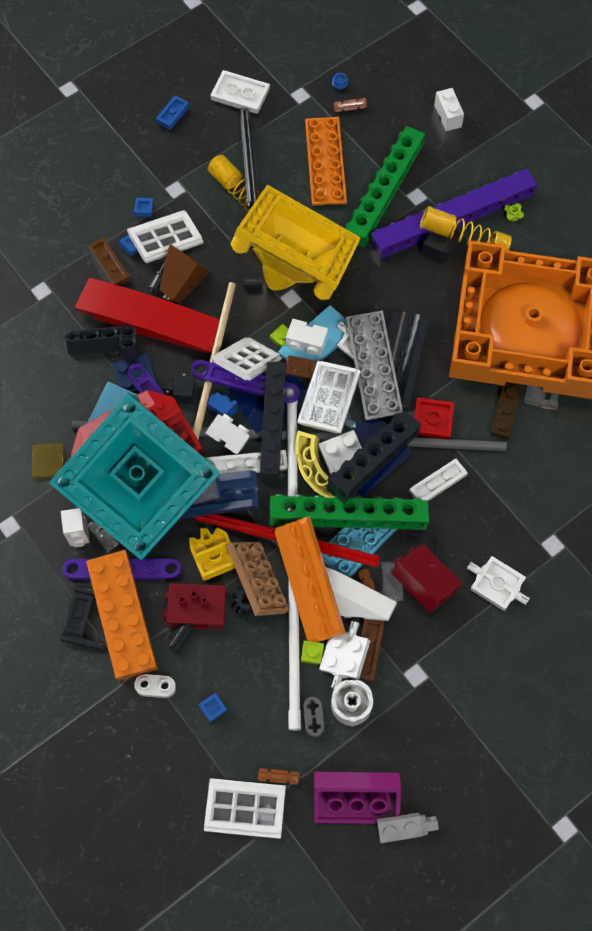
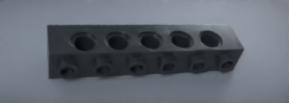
(342, 488)

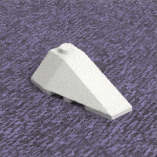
(359, 600)

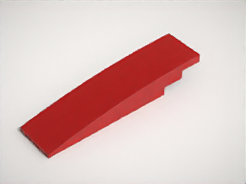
(149, 315)

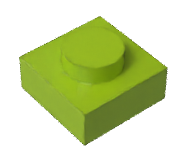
(279, 335)
(312, 652)

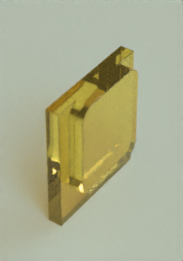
(46, 459)

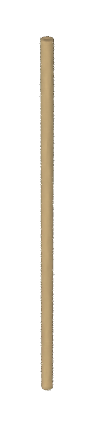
(216, 349)

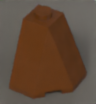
(180, 275)

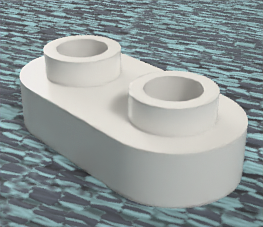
(154, 686)

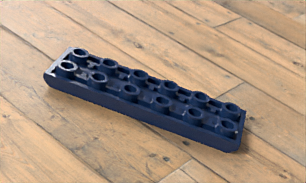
(237, 493)

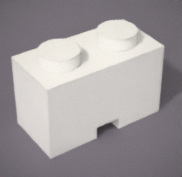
(449, 109)
(306, 338)
(224, 429)
(75, 527)

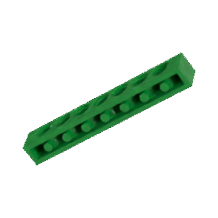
(399, 162)
(358, 519)

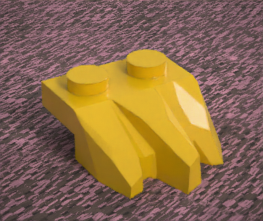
(211, 553)

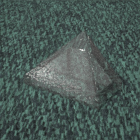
(391, 586)

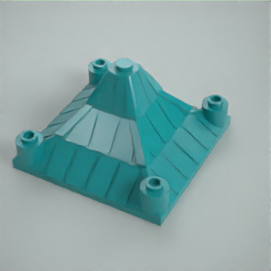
(134, 476)

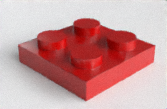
(435, 417)

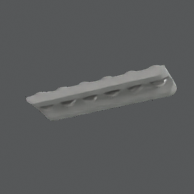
(374, 360)

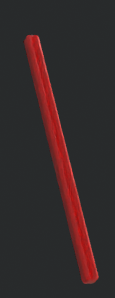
(269, 533)

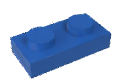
(172, 112)

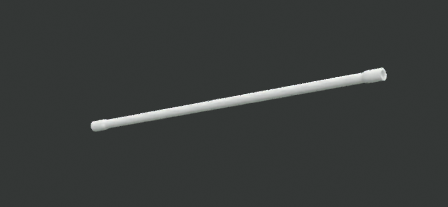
(294, 682)

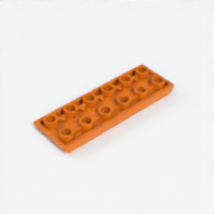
(325, 161)
(309, 580)

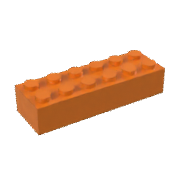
(122, 615)

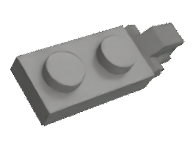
(405, 827)

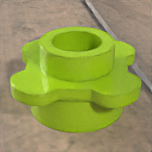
(514, 216)

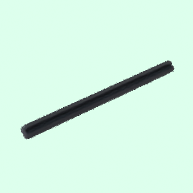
(248, 156)

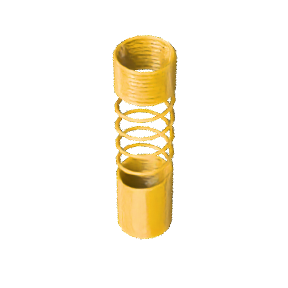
(227, 175)
(443, 223)

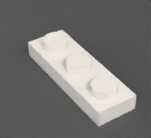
(439, 481)

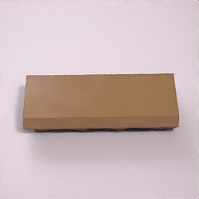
(257, 578)

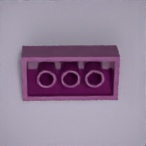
(356, 797)

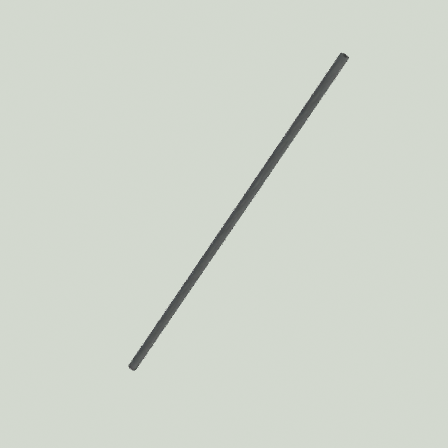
(417, 442)

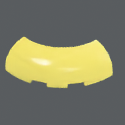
(309, 464)

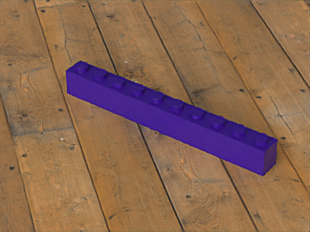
(467, 207)

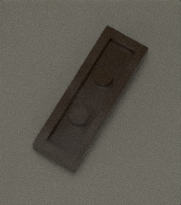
(506, 411)

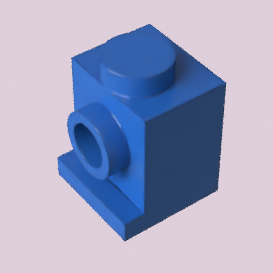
(222, 404)

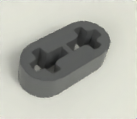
(318, 716)

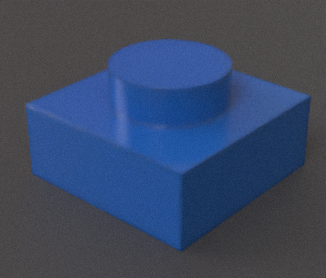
(143, 207)
(127, 244)
(212, 707)

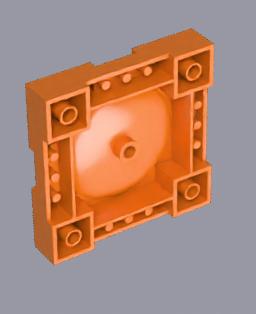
(525, 321)

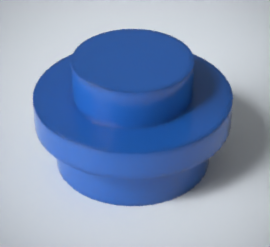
(339, 81)

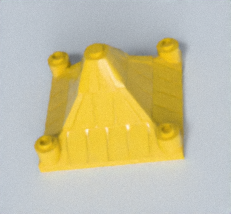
(295, 243)

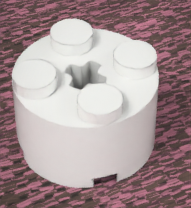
(351, 691)

